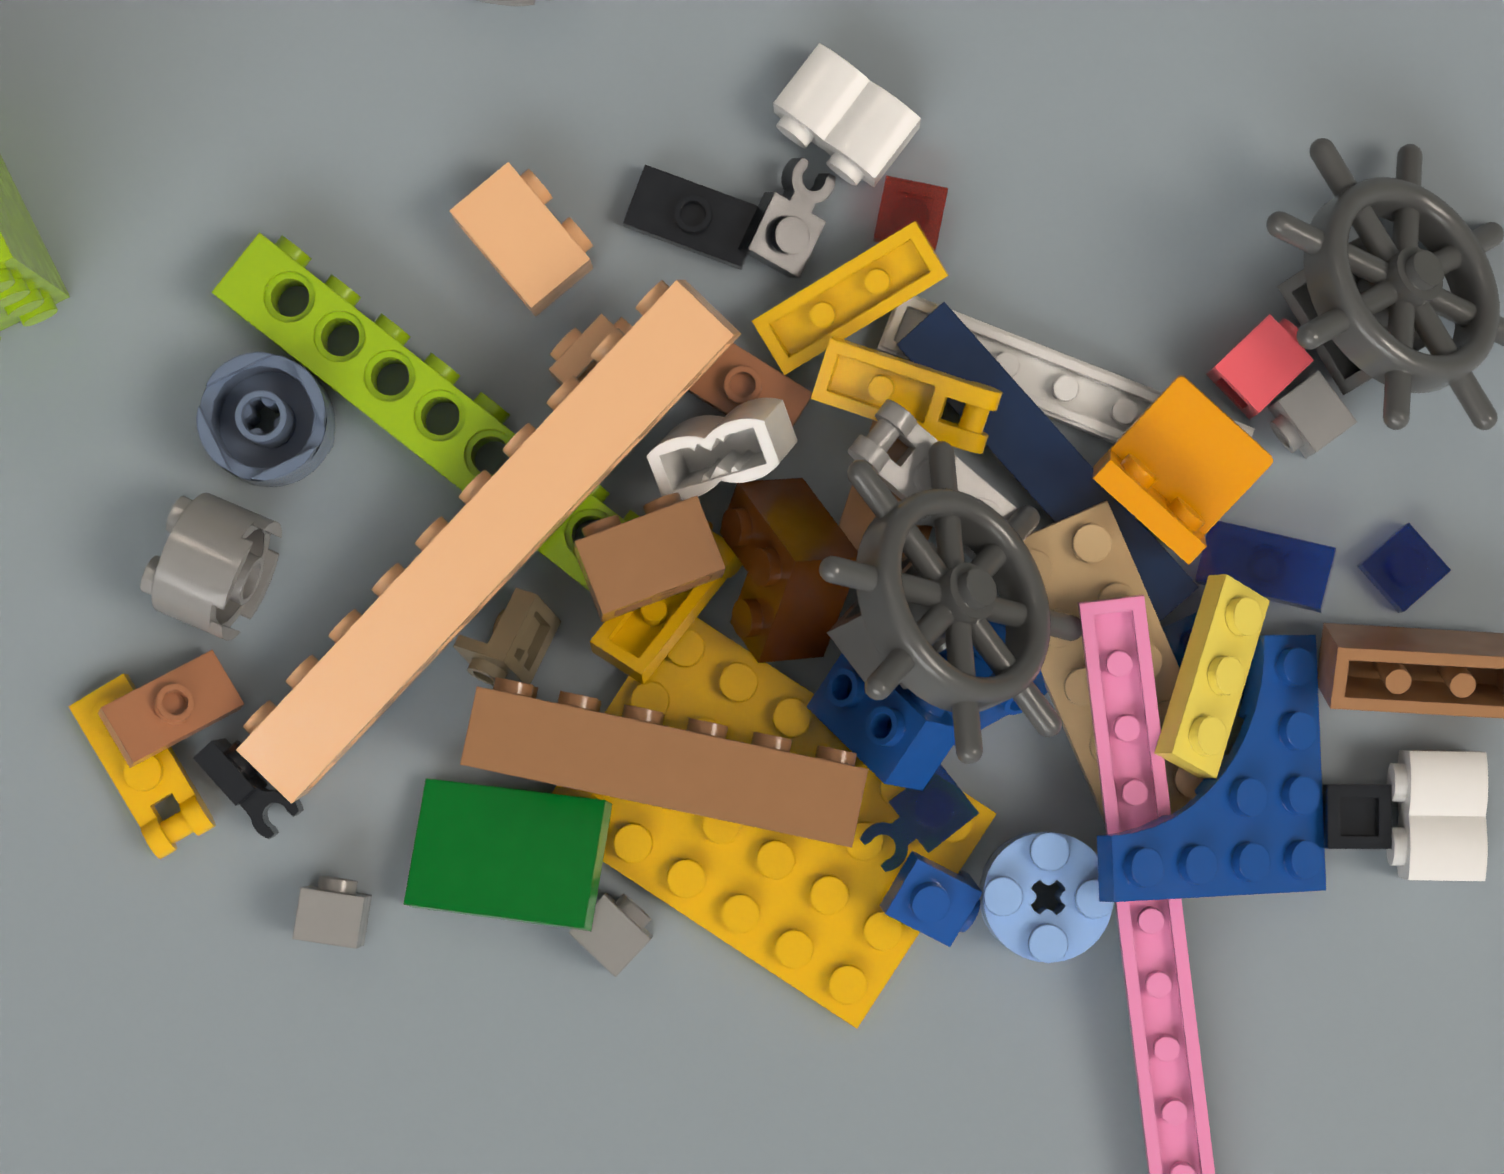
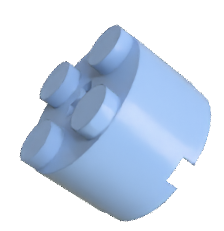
(1008, 896)

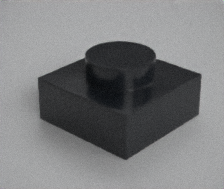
(1357, 816)

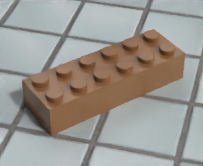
(664, 765)

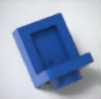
(933, 899)

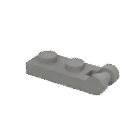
(912, 470)

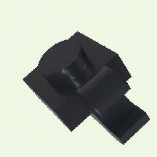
(243, 784)

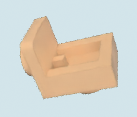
(575, 349)

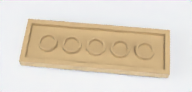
(1090, 561)

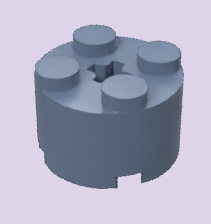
(232, 409)

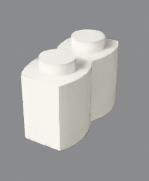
(845, 116)
(725, 449)
(1440, 815)

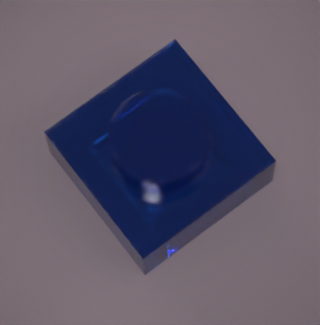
(1404, 568)

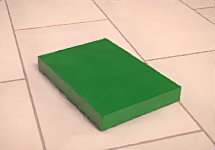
(508, 854)

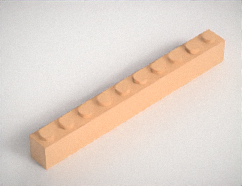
(488, 539)

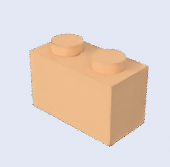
(523, 238)

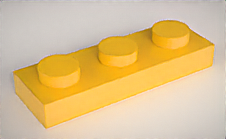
(850, 297)

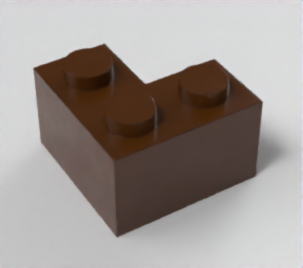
(781, 539)

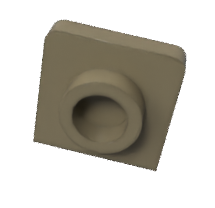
(517, 642)

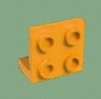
(1181, 467)

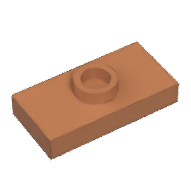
(743, 377)
(170, 708)

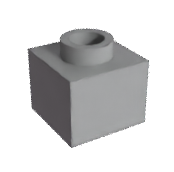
(1310, 416)
(332, 913)
(615, 933)

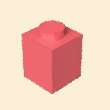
(1261, 365)

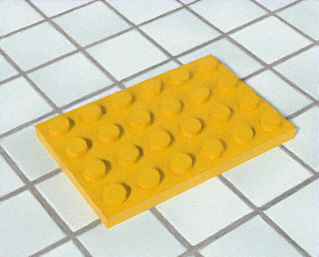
(774, 896)

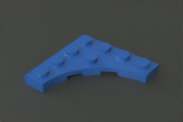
(1261, 816)

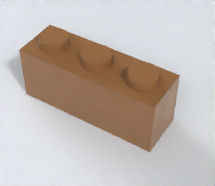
(1412, 670)

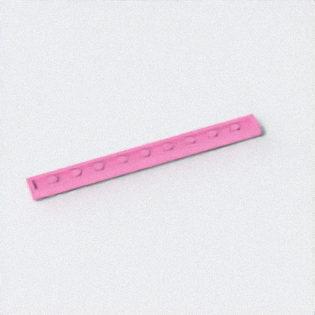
(1149, 930)

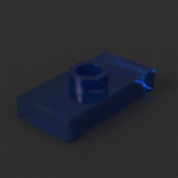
(1269, 564)

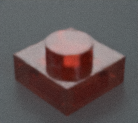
(907, 202)

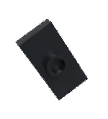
(690, 216)

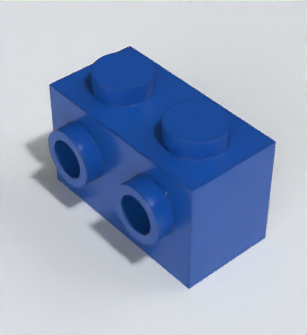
(894, 737)

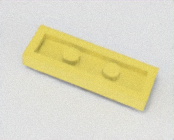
(1212, 676)

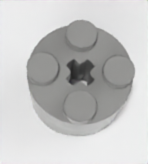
(212, 564)

